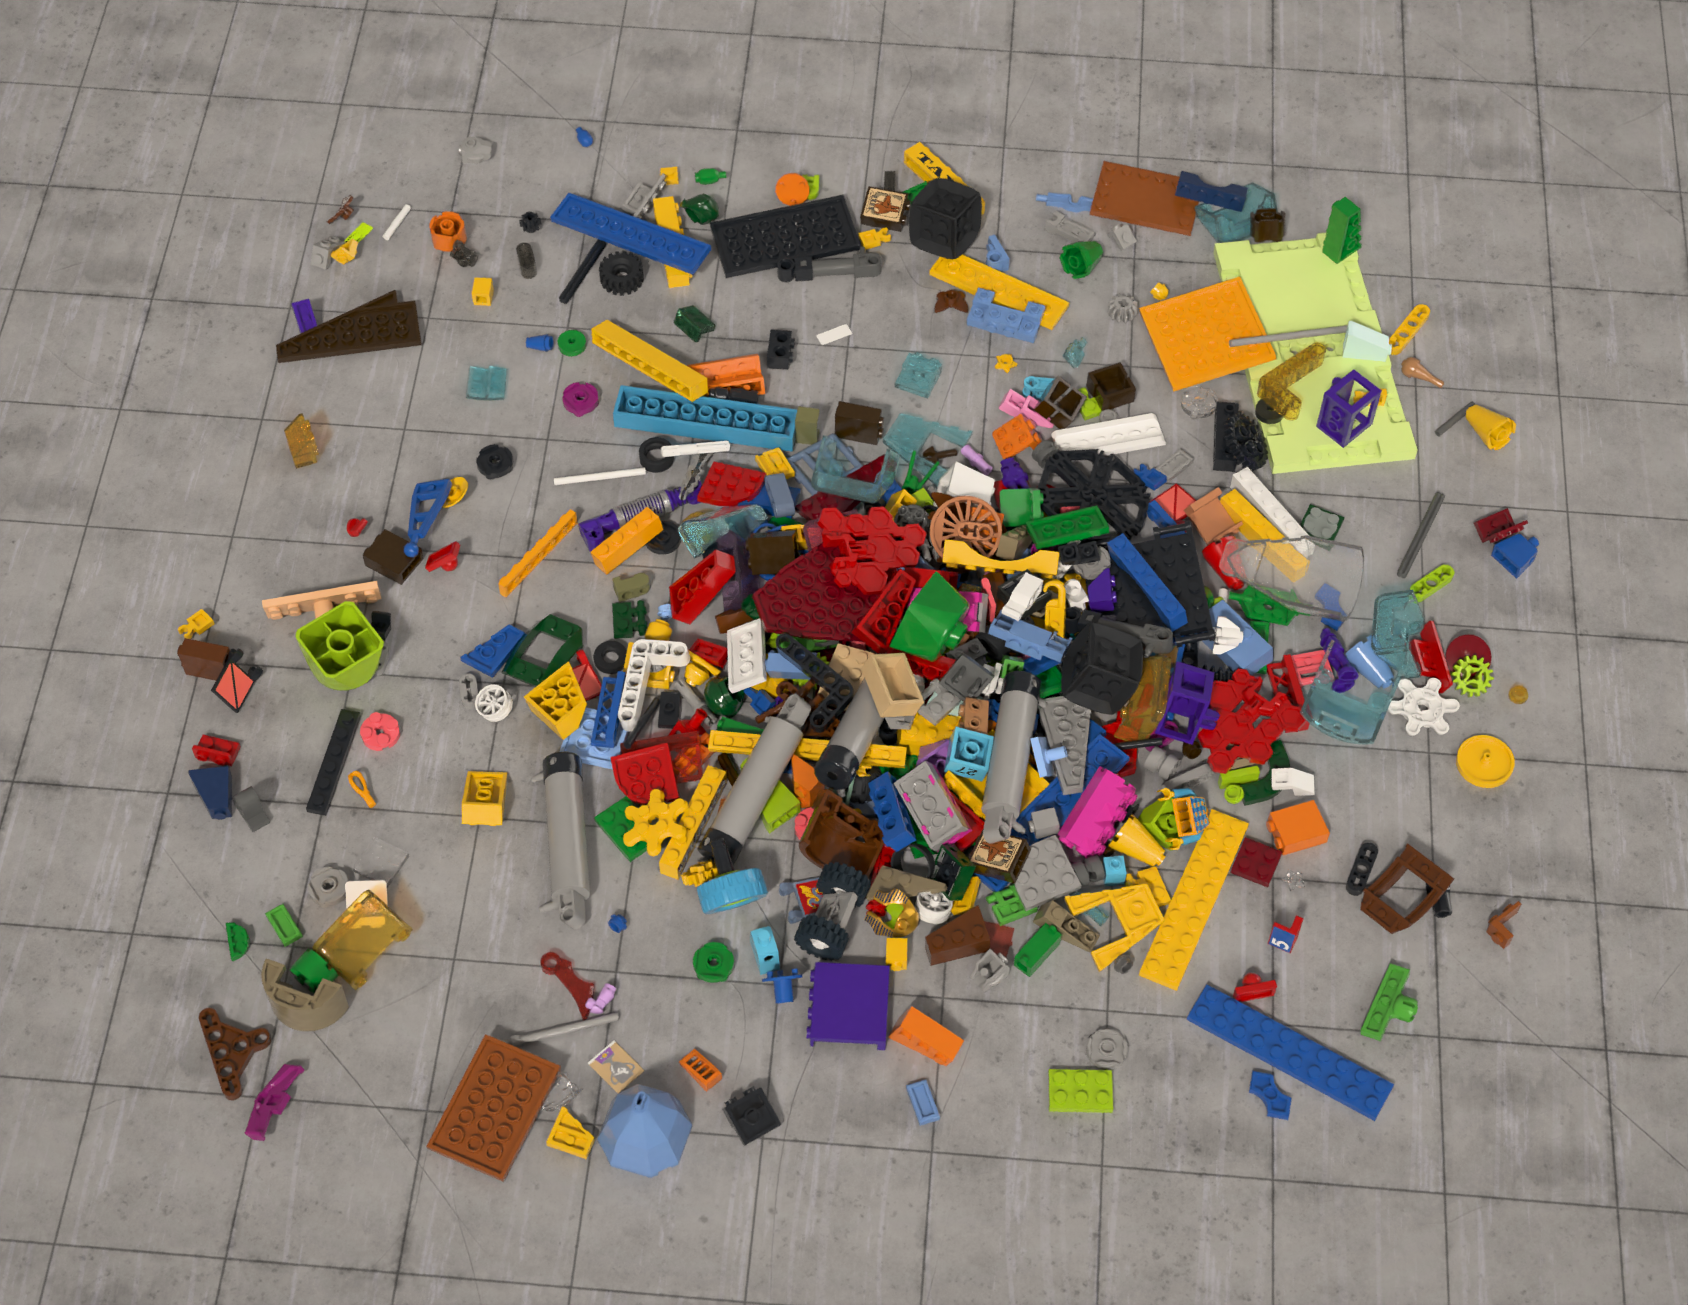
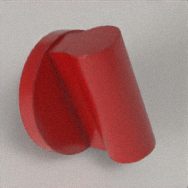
(355, 526)

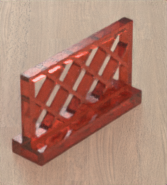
(676, 743)

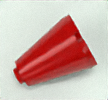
(1213, 554)

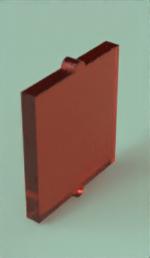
(999, 938)

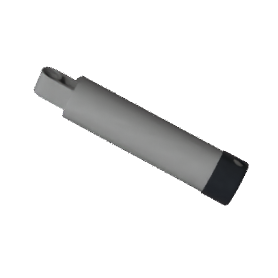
(849, 742)
(1010, 754)
(757, 779)
(566, 836)

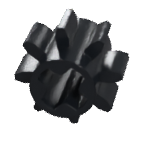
(530, 222)

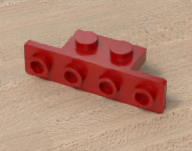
(1430, 656)

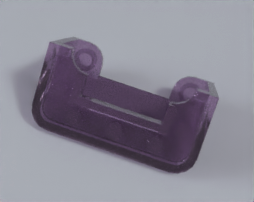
(746, 583)

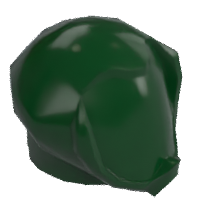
(701, 208)
(720, 699)

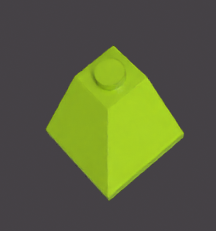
(1160, 821)

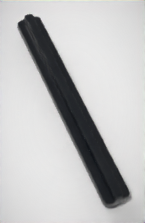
(582, 271)

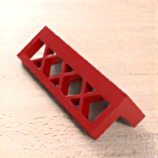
(1291, 682)

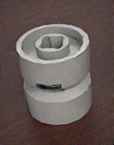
(1162, 763)

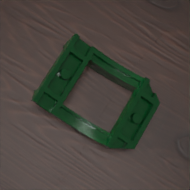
(553, 627)

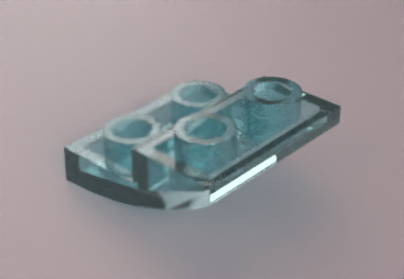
(486, 384)

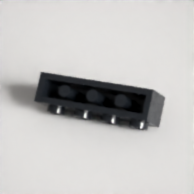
(1221, 457)

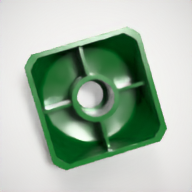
(932, 621)

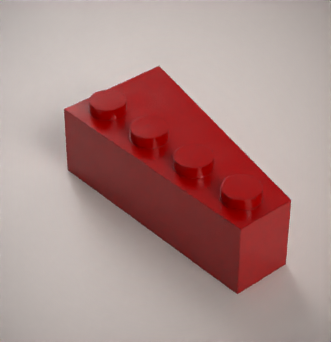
(700, 585)
(882, 617)

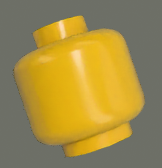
(658, 631)

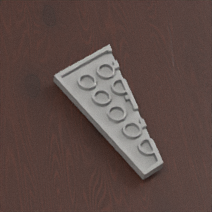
(1067, 726)

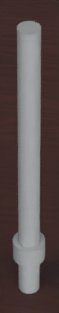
(517, 1040)

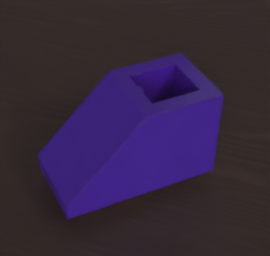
(1101, 592)

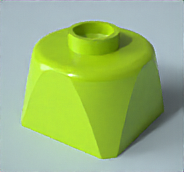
(341, 647)

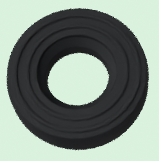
(605, 647)

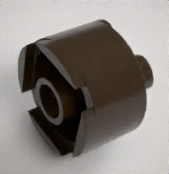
(1267, 225)

